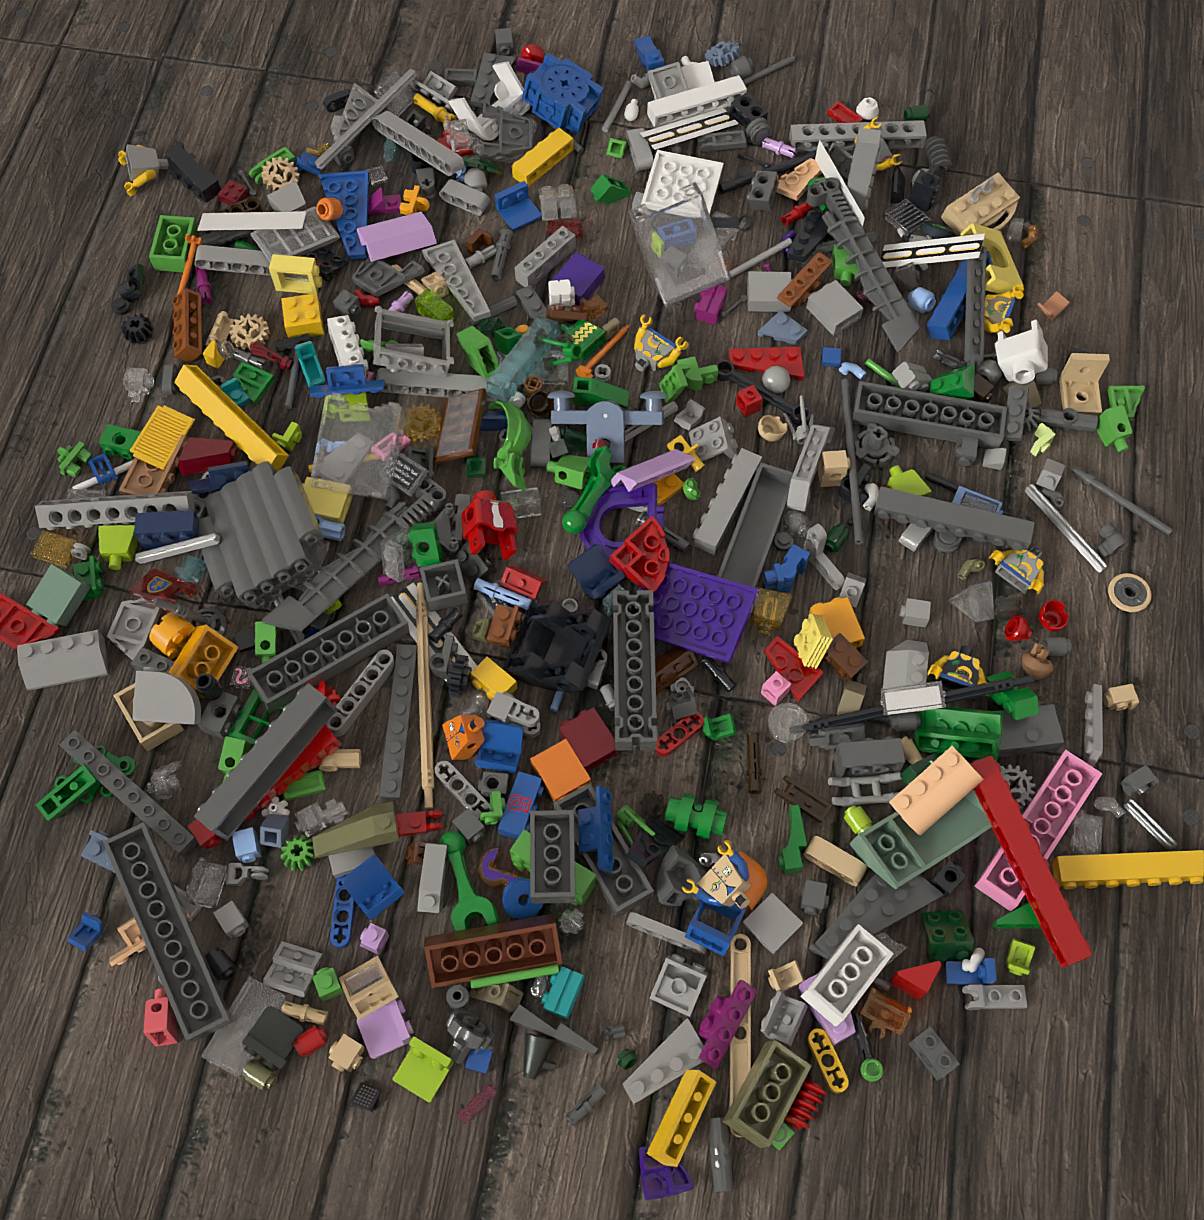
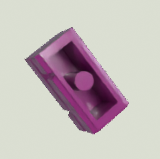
(711, 304)

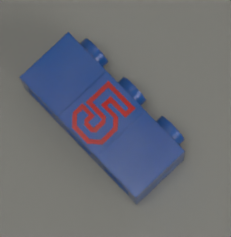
(520, 803)

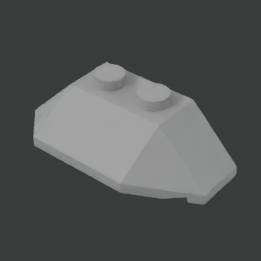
(906, 665)

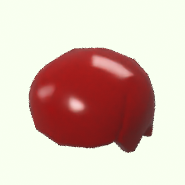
(1053, 615)

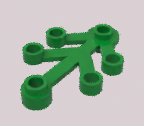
(114, 760)

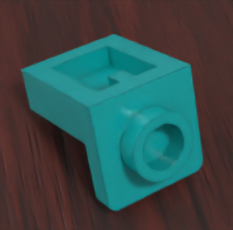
(235, 392)

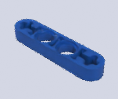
(340, 906)

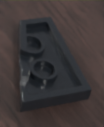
(649, 848)

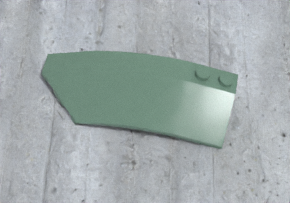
(901, 854)

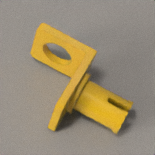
(697, 464)

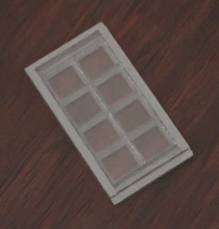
(296, 242)

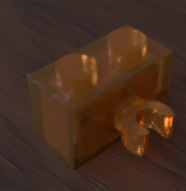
(885, 1013)

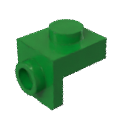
(719, 727)

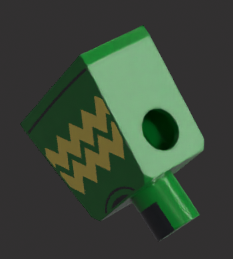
(586, 335)

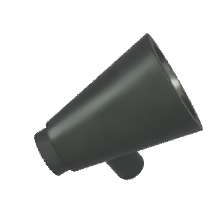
(535, 1053)

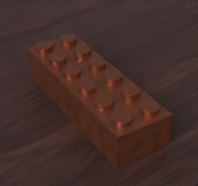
(492, 950)

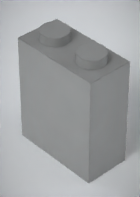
(764, 289)
(834, 307)

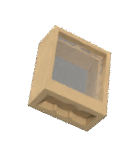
(368, 987)

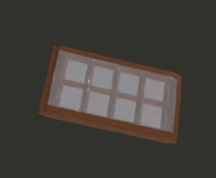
(460, 426)

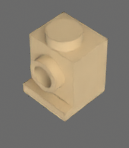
(1120, 698)

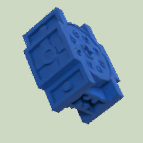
(562, 93)

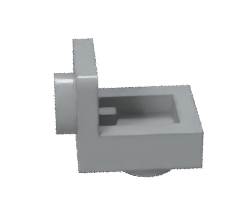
(690, 415)

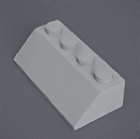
(63, 660)

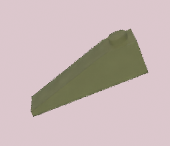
(363, 830)

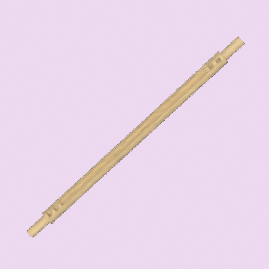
(425, 711)

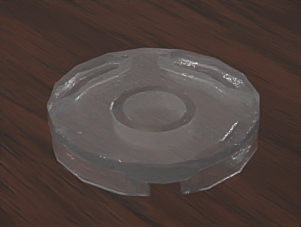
(786, 722)

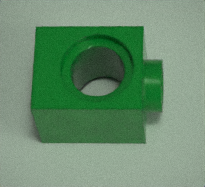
(506, 339)

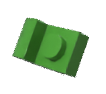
(698, 376)

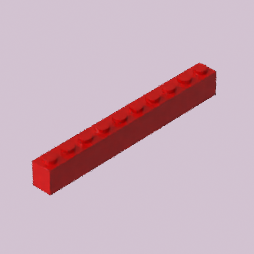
(1029, 865)

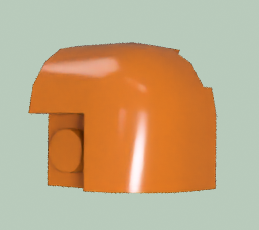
(758, 881)

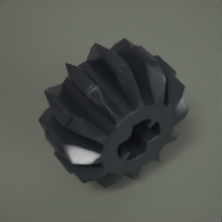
(137, 329)

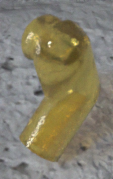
(319, 150)

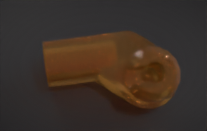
(1033, 236)

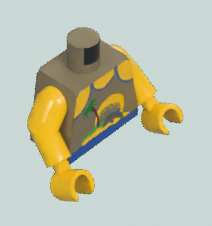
(999, 308)

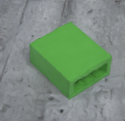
(478, 351)

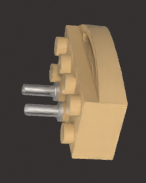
(982, 205)

